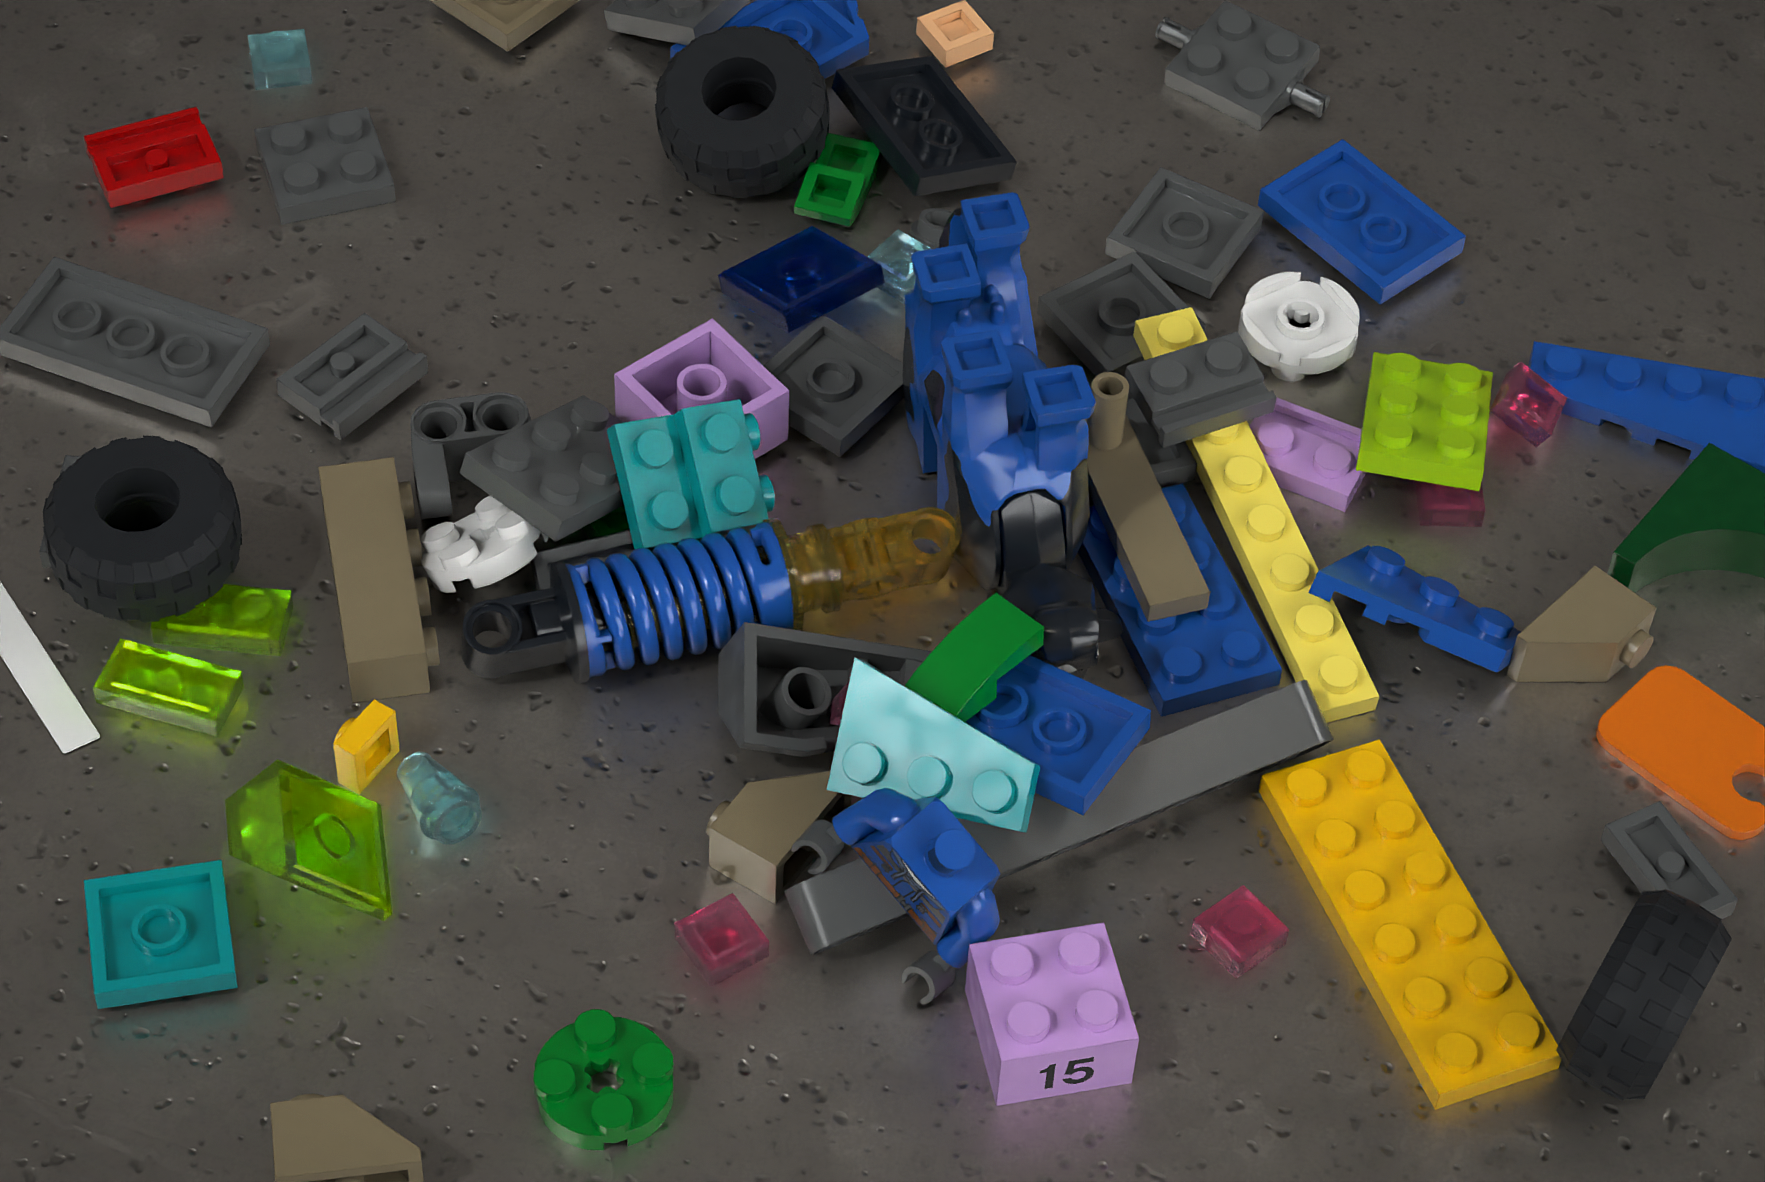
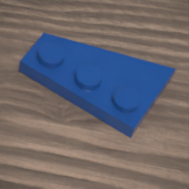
(1404, 596)

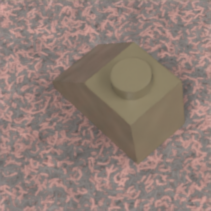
(1585, 634)
(757, 830)
(338, 1142)

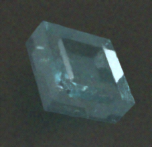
(280, 59)
(896, 263)

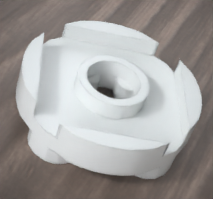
(1295, 350)
(479, 547)

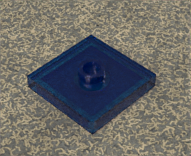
(801, 279)

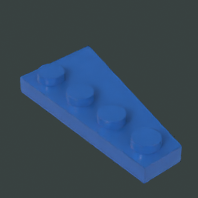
(1659, 399)

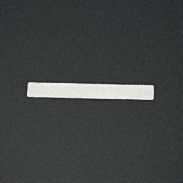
(42, 680)

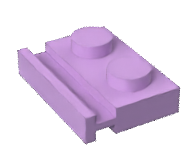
(1310, 453)

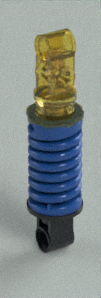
(702, 592)

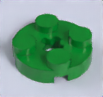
(595, 1046)

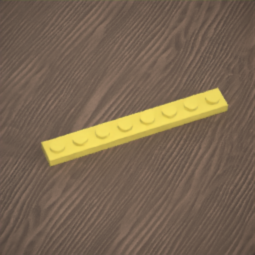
(1269, 545)

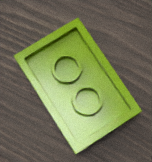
(1425, 421)

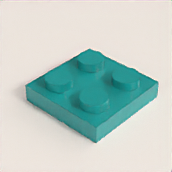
(159, 934)

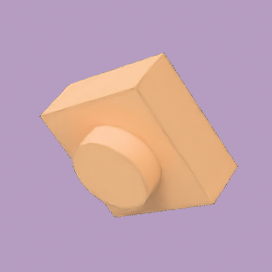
(955, 33)

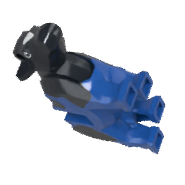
(1003, 428)

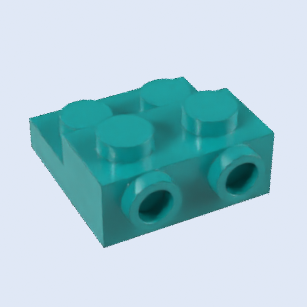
(690, 474)

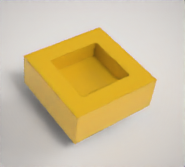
(365, 746)

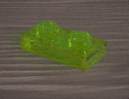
(232, 621)
(168, 687)

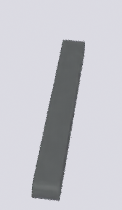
(1149, 782)

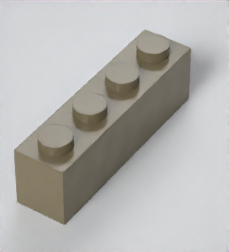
(375, 580)

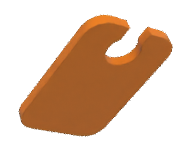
(1689, 747)

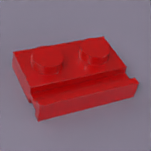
(153, 157)

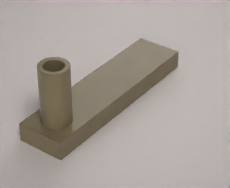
(1136, 510)

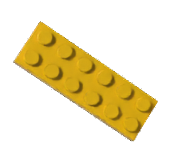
(1409, 924)

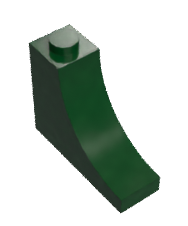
(1701, 523)

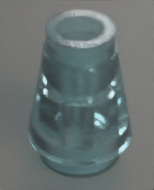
(439, 799)

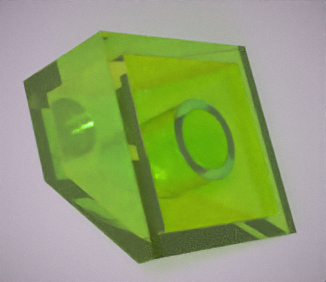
(312, 837)

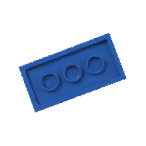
(1195, 654)

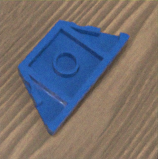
(822, 27)

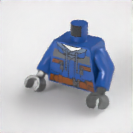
(926, 866)

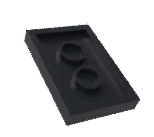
(923, 125)

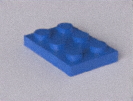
(1361, 221)
(1065, 727)

